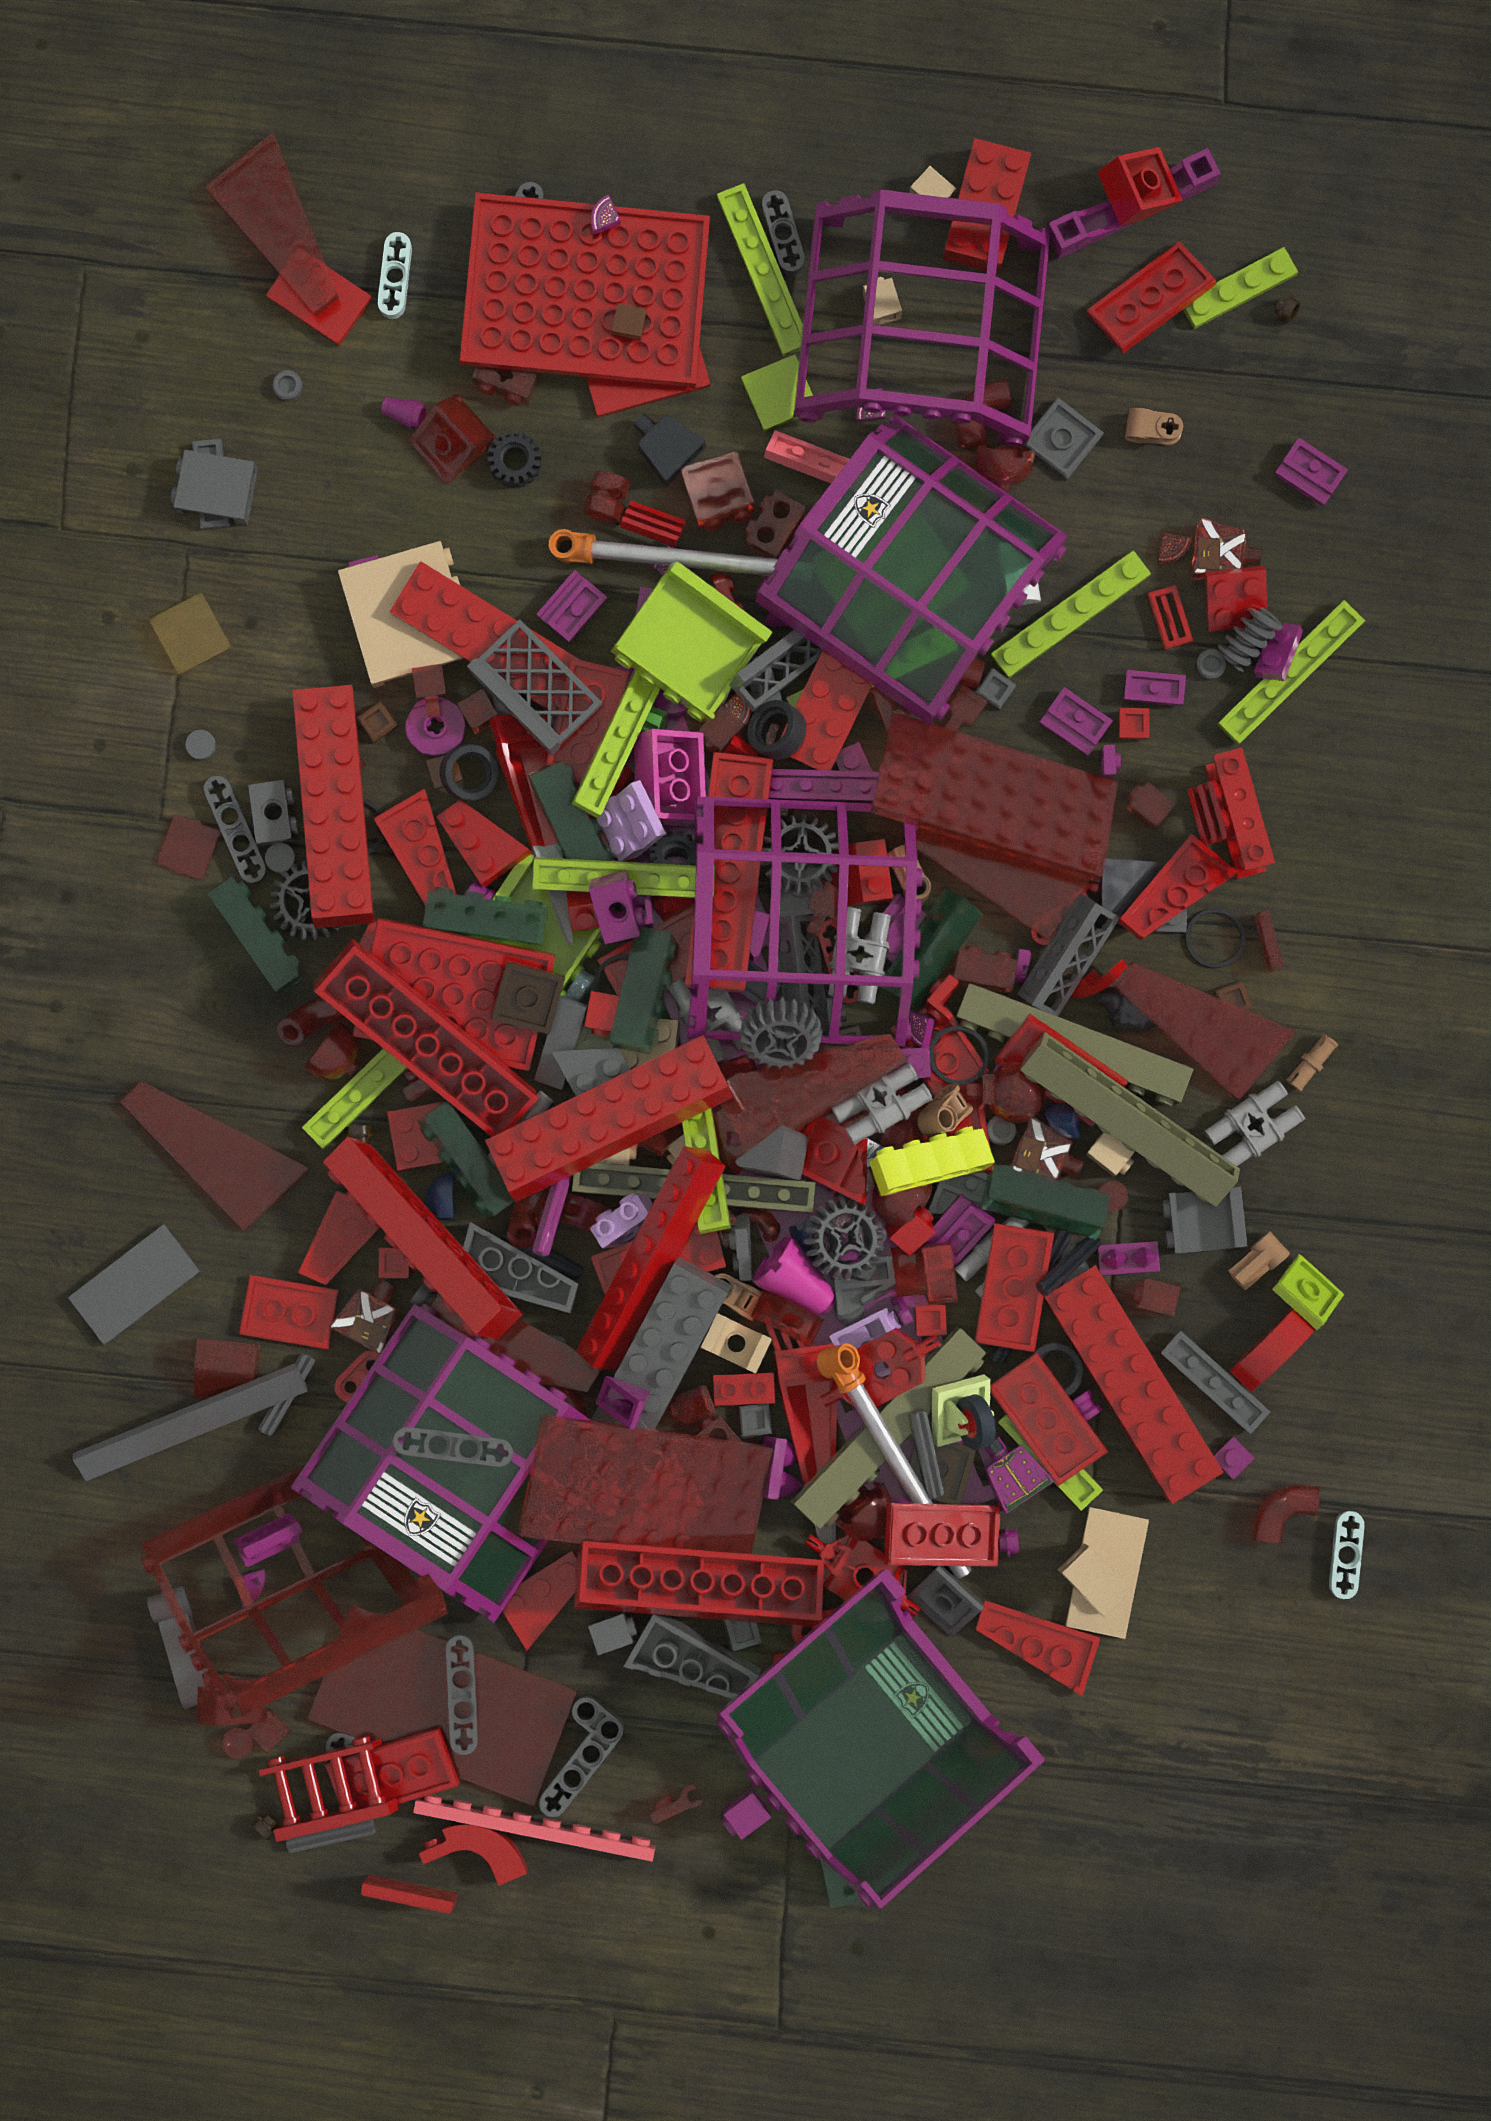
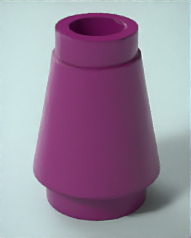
(407, 412)

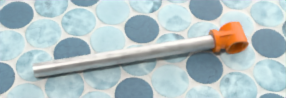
(586, 548)
(842, 1364)

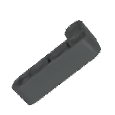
(184, 1674)
(577, 1760)

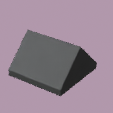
(777, 1155)
(945, 1600)

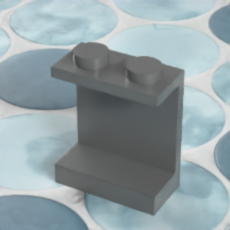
(214, 486)
(1202, 1226)

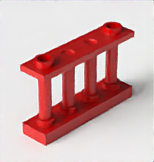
(1250, 845)
(348, 1811)

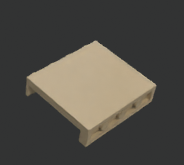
(385, 641)

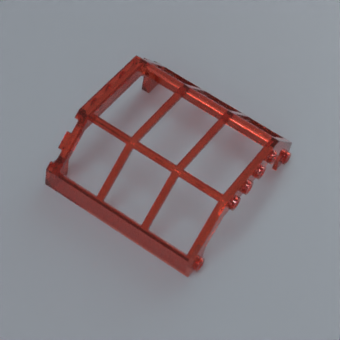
(421, 1602)

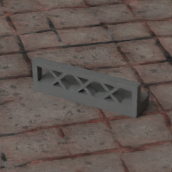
(769, 659)
(1063, 953)
(791, 960)

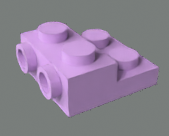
(630, 823)
(622, 1224)
(868, 1330)

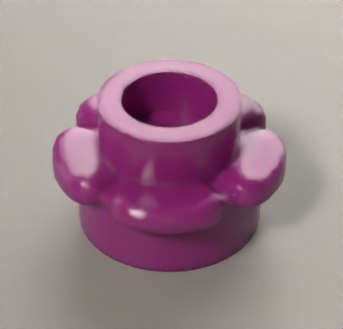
(1009, 1542)

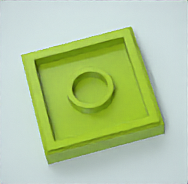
(773, 392)
(1308, 1292)

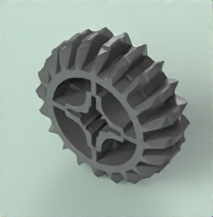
(802, 829)
(303, 912)
(780, 1033)
(851, 1228)

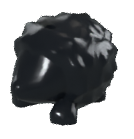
(1123, 1013)

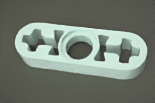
(404, 255)
(1356, 1563)

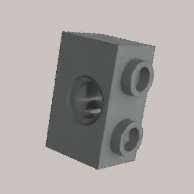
(262, 798)
(612, 1632)

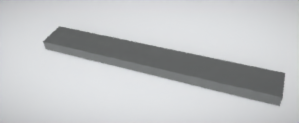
(190, 1422)

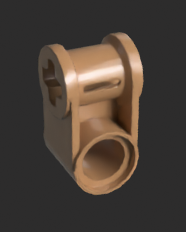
(1149, 427)
(944, 1111)
(739, 1295)

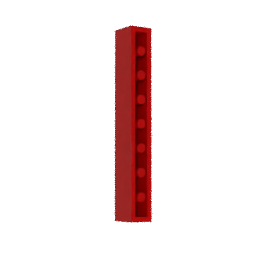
(650, 1258)

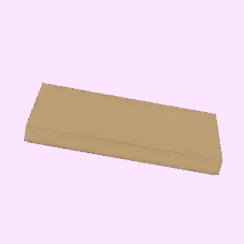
(1120, 1544)

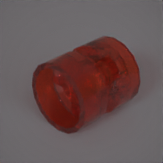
(607, 495)

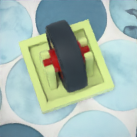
(963, 1413)

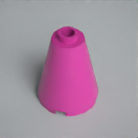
(793, 1277)

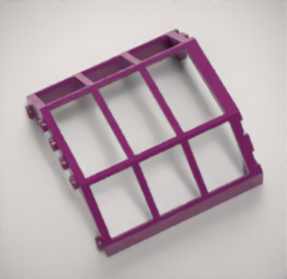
(1010, 430)
(703, 915)

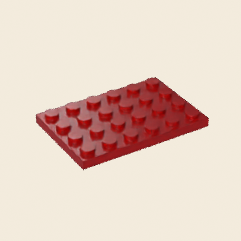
(460, 980)

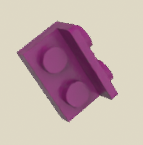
(268, 1539)

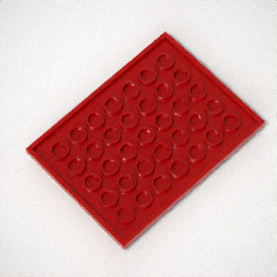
(550, 290)

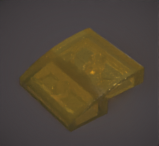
(190, 633)

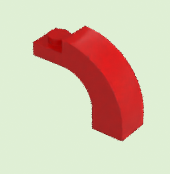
(1272, 1350)
(491, 1844)

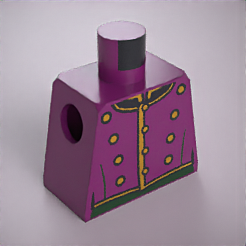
(1013, 1475)

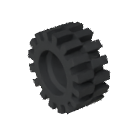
(509, 442)
(673, 845)

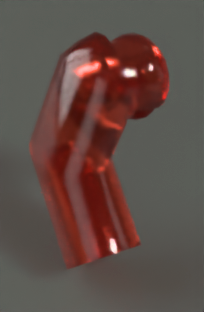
(766, 1222)

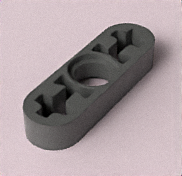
(785, 210)

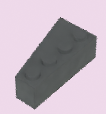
(519, 1273)

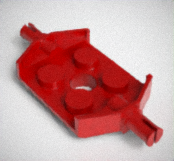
(905, 1363)
(844, 1559)

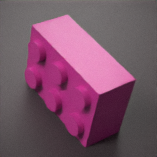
(671, 773)

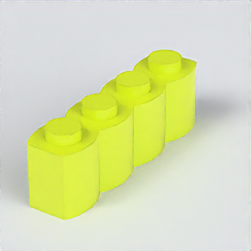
(931, 1161)

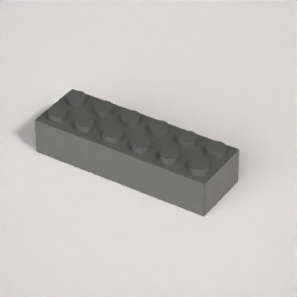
(669, 1338)

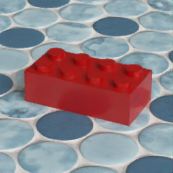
(991, 176)

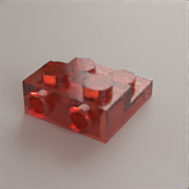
(718, 491)

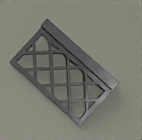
(516, 705)

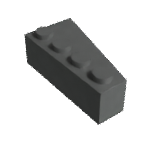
(687, 1656)

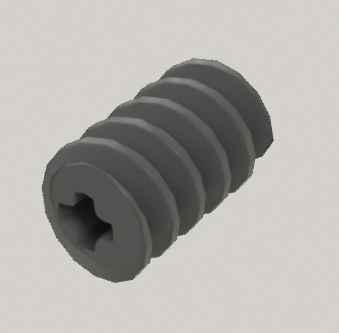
(1250, 638)

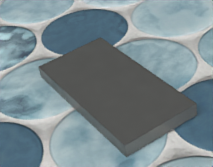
(134, 1284)

